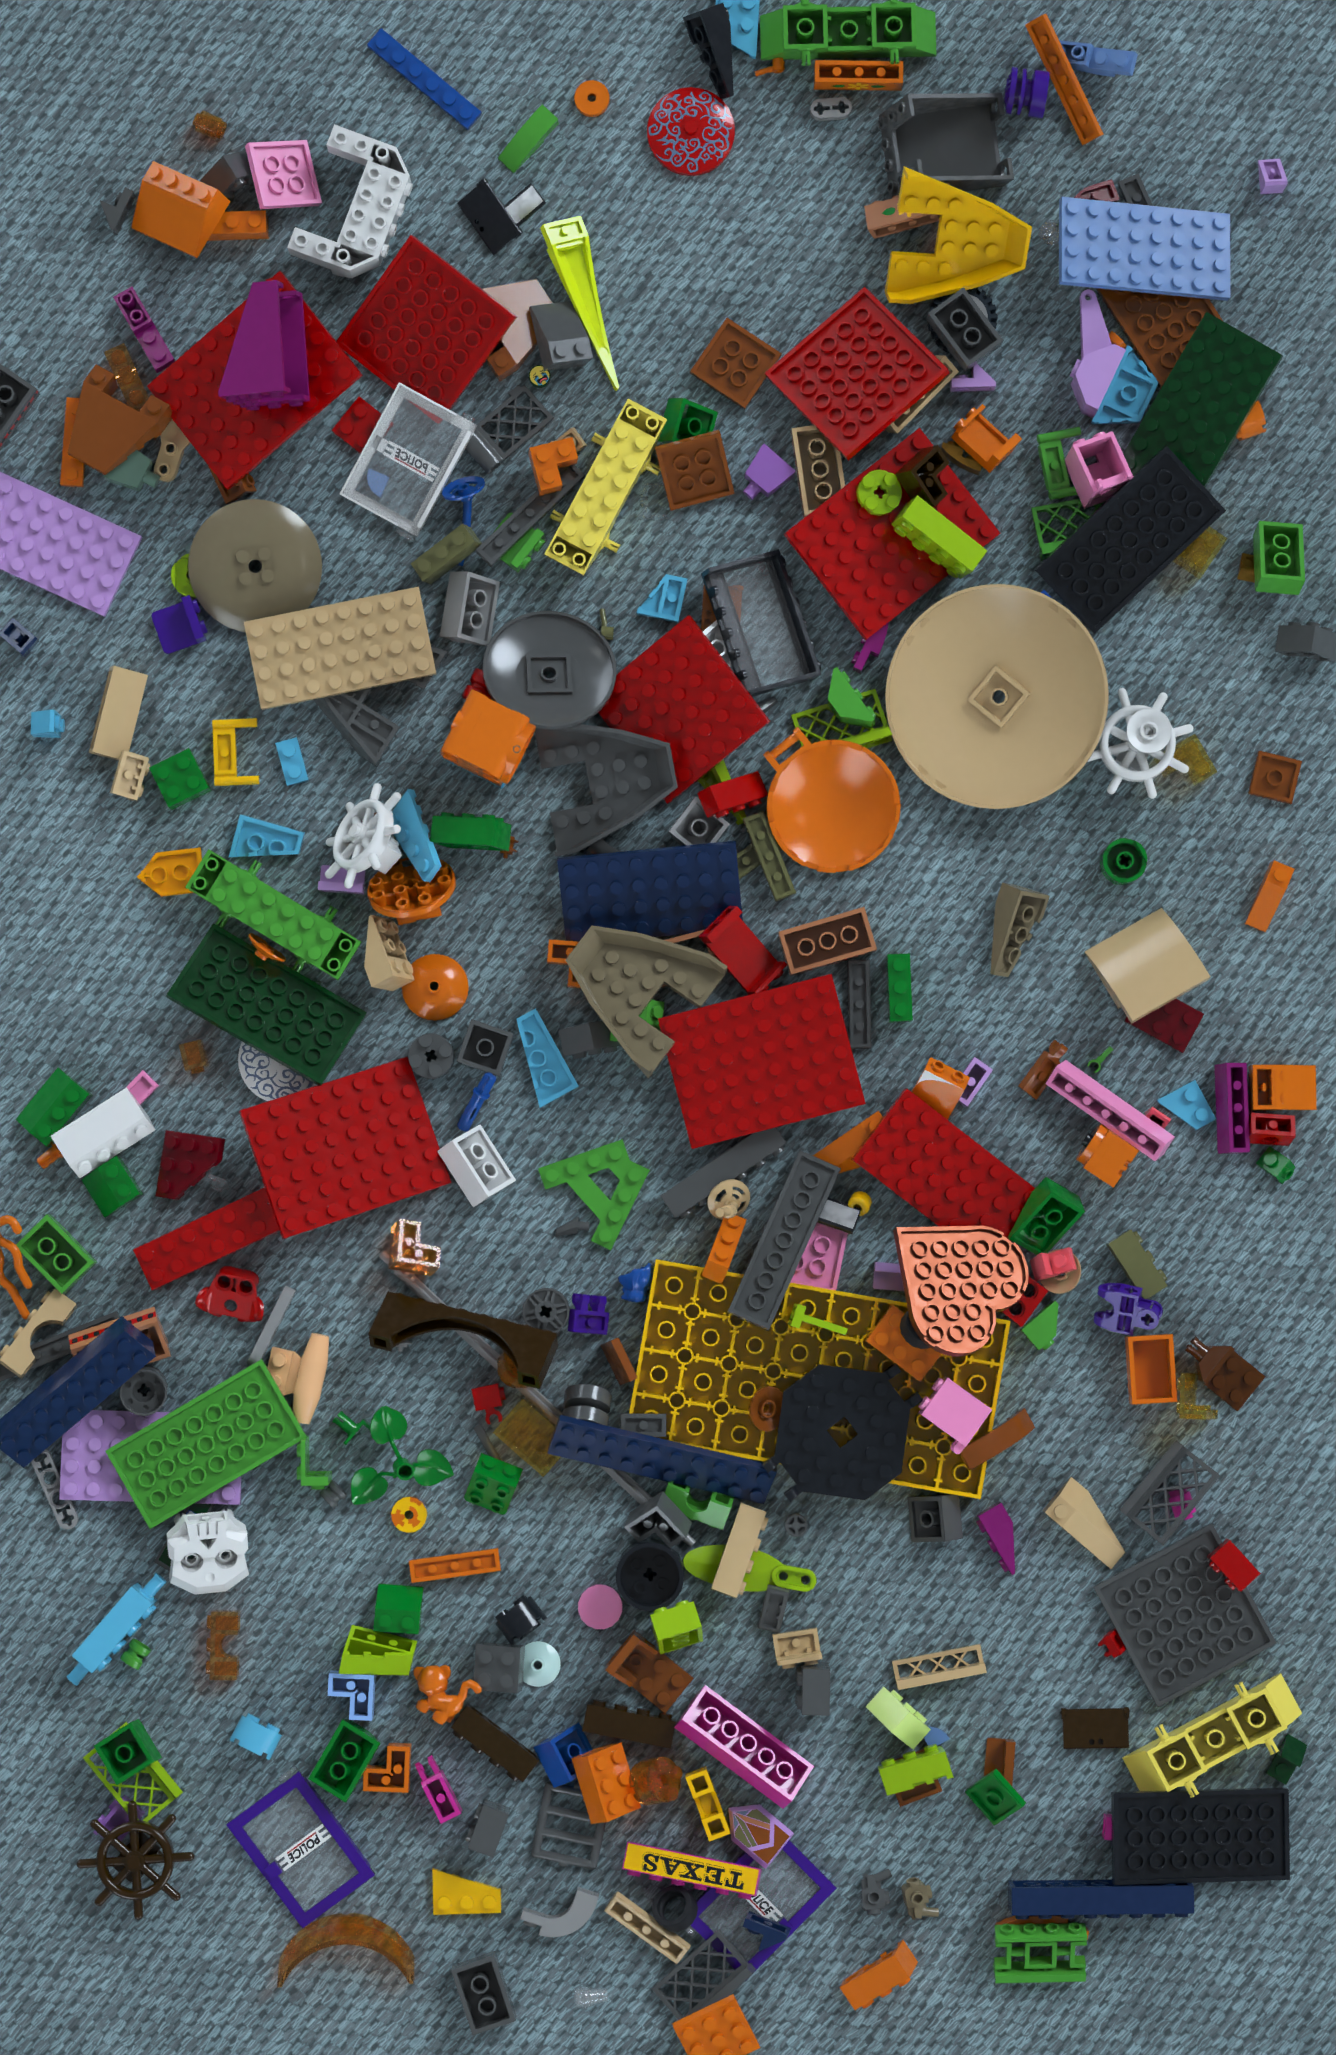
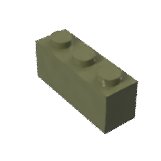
(446, 554)
(1137, 1263)

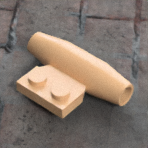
(301, 1375)

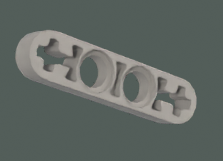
(272, 1325)
(51, 1489)

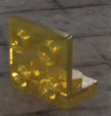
(1187, 1404)

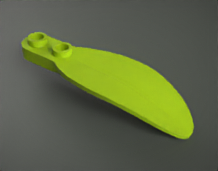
(704, 1562)

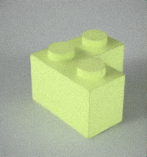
(899, 1717)

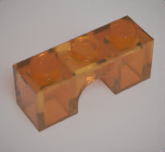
(127, 376)
(222, 1665)

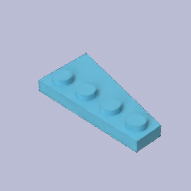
(414, 837)

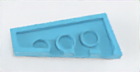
(547, 1066)

